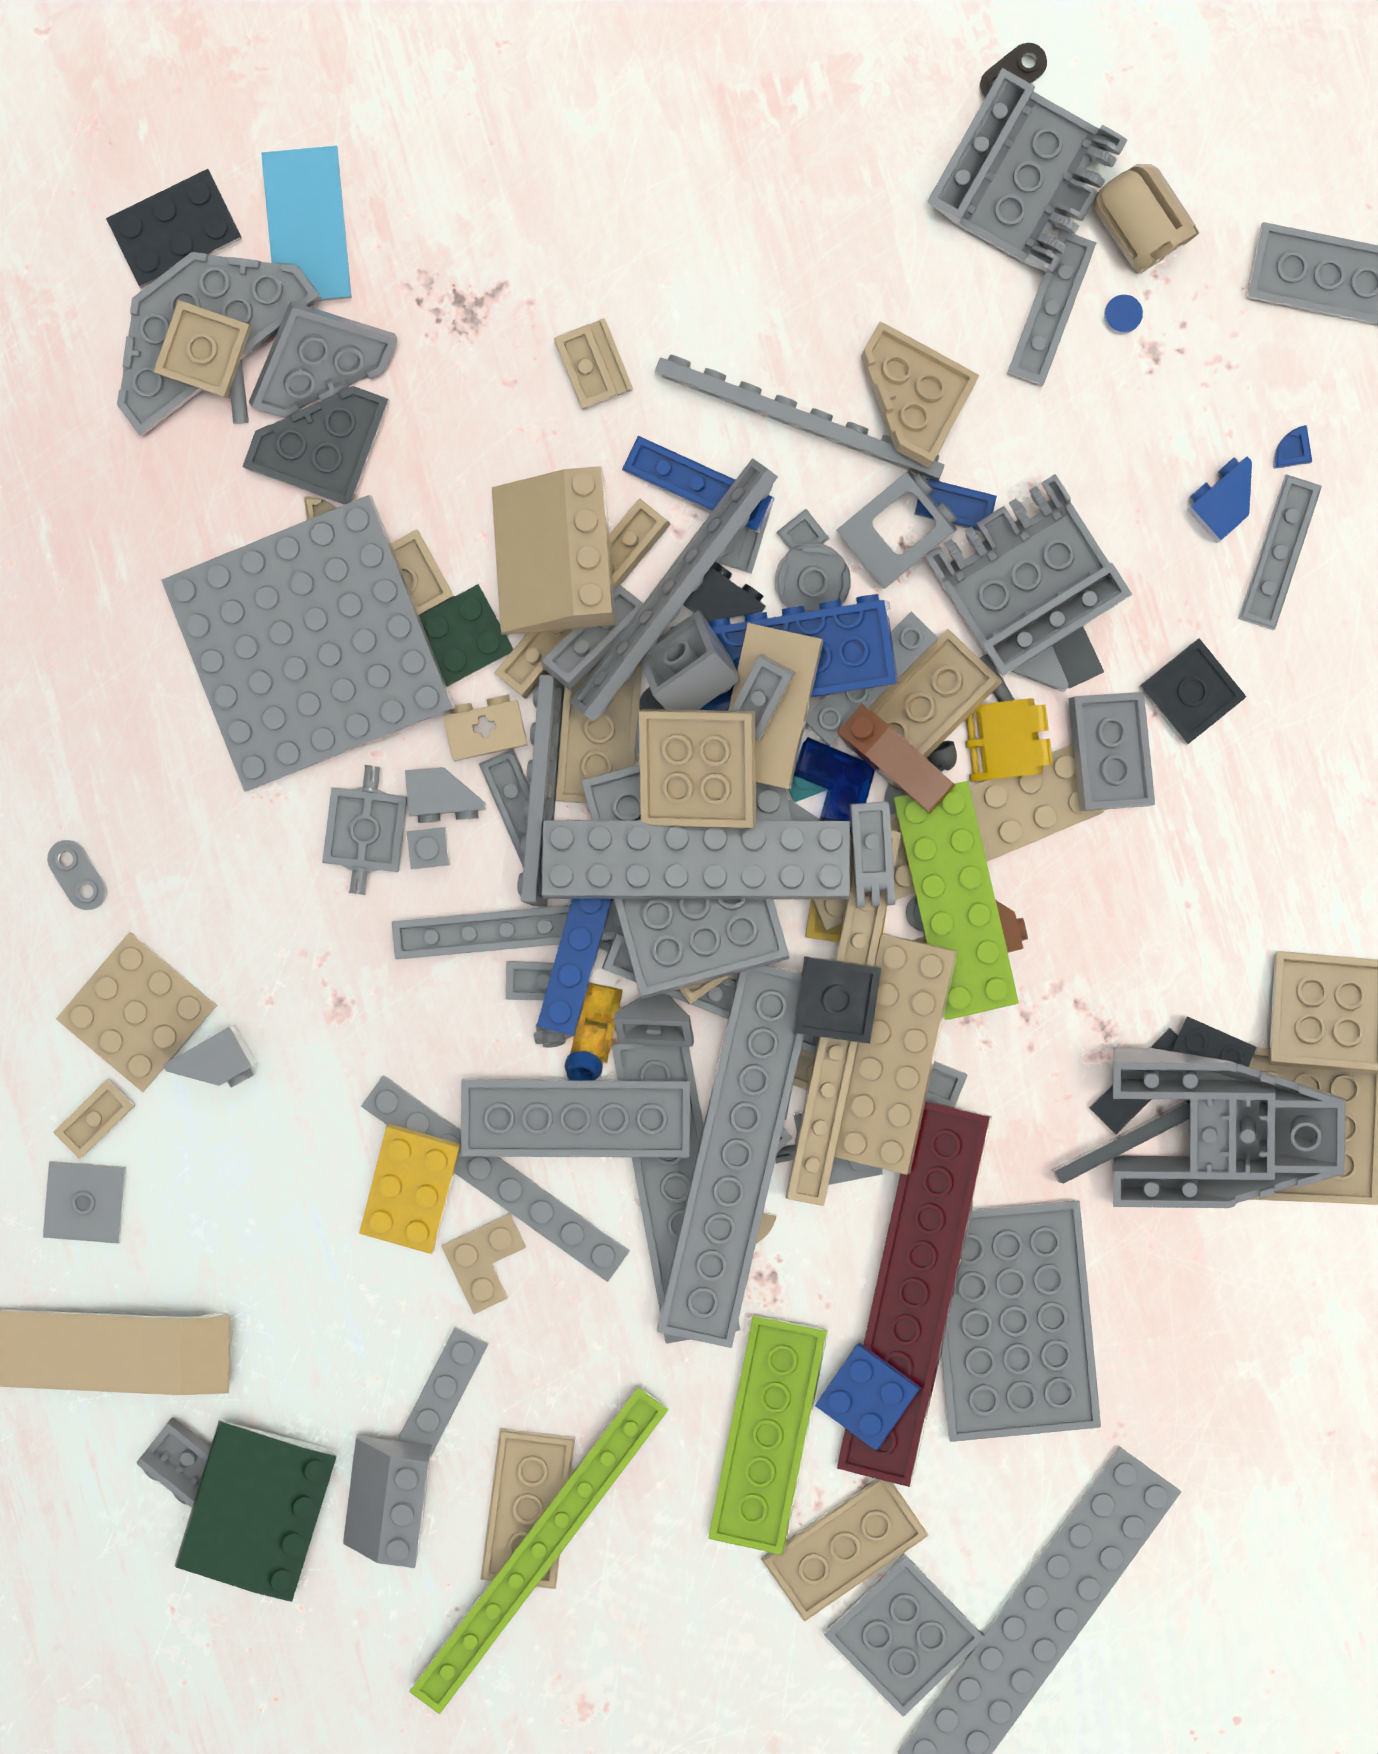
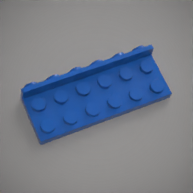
(854, 650)

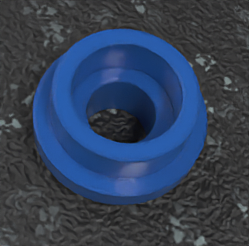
(583, 1066)

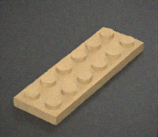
(896, 1067)

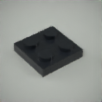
(1193, 691)
(837, 999)

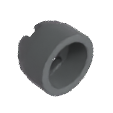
(944, 756)

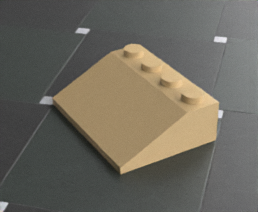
(553, 552)

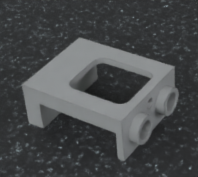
(871, 547)

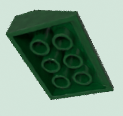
(255, 1510)

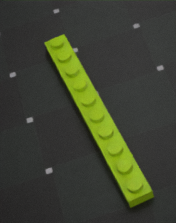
(538, 1550)

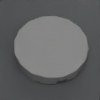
(812, 576)

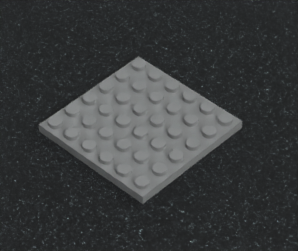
(308, 643)

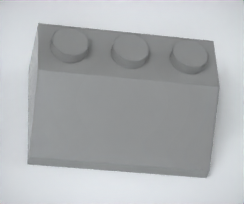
(387, 1500)

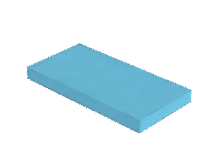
(308, 216)

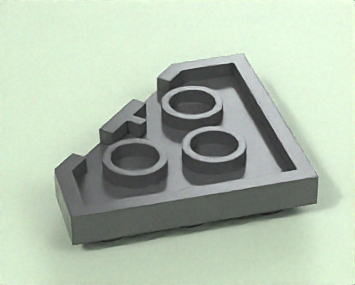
(321, 445)

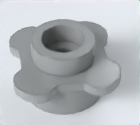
(549, 1038)

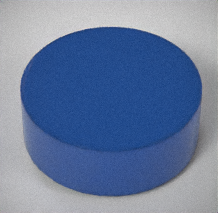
(1123, 314)

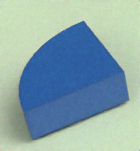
(1293, 449)

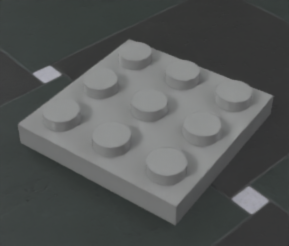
(904, 1635)

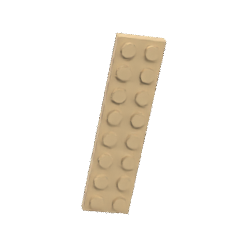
(1009, 816)

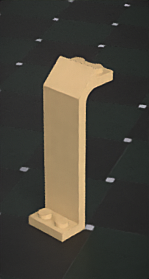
(115, 1352)

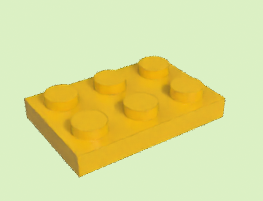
(410, 1188)

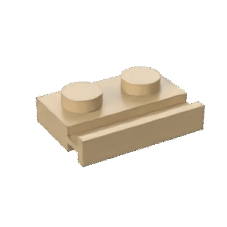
(593, 363)

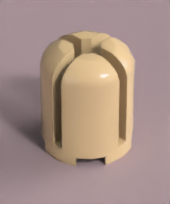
(1144, 216)

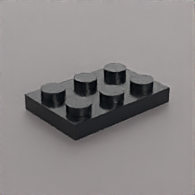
(172, 225)

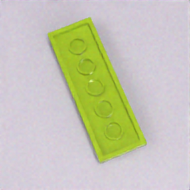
(958, 900)
(768, 1434)

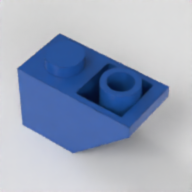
(1225, 503)

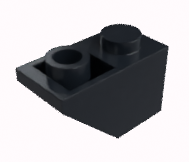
(722, 598)

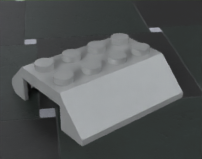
(1024, 172)
(1029, 577)

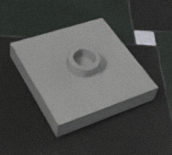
(84, 1202)

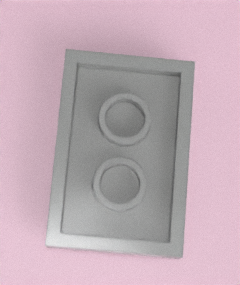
(1111, 751)

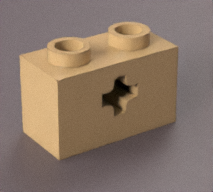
(467, 743)

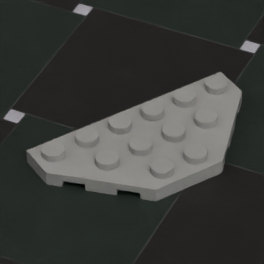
(225, 285)

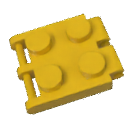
(1008, 739)

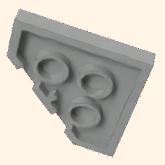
(318, 358)

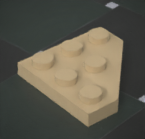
(916, 391)

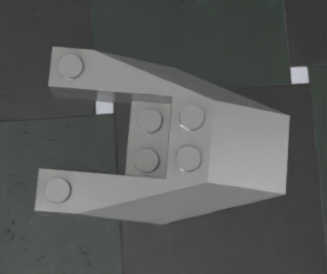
(1245, 1132)

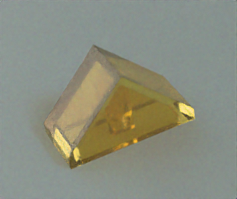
(597, 1021)

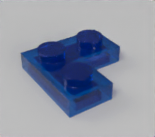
(842, 774)

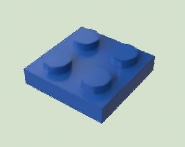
(868, 1396)

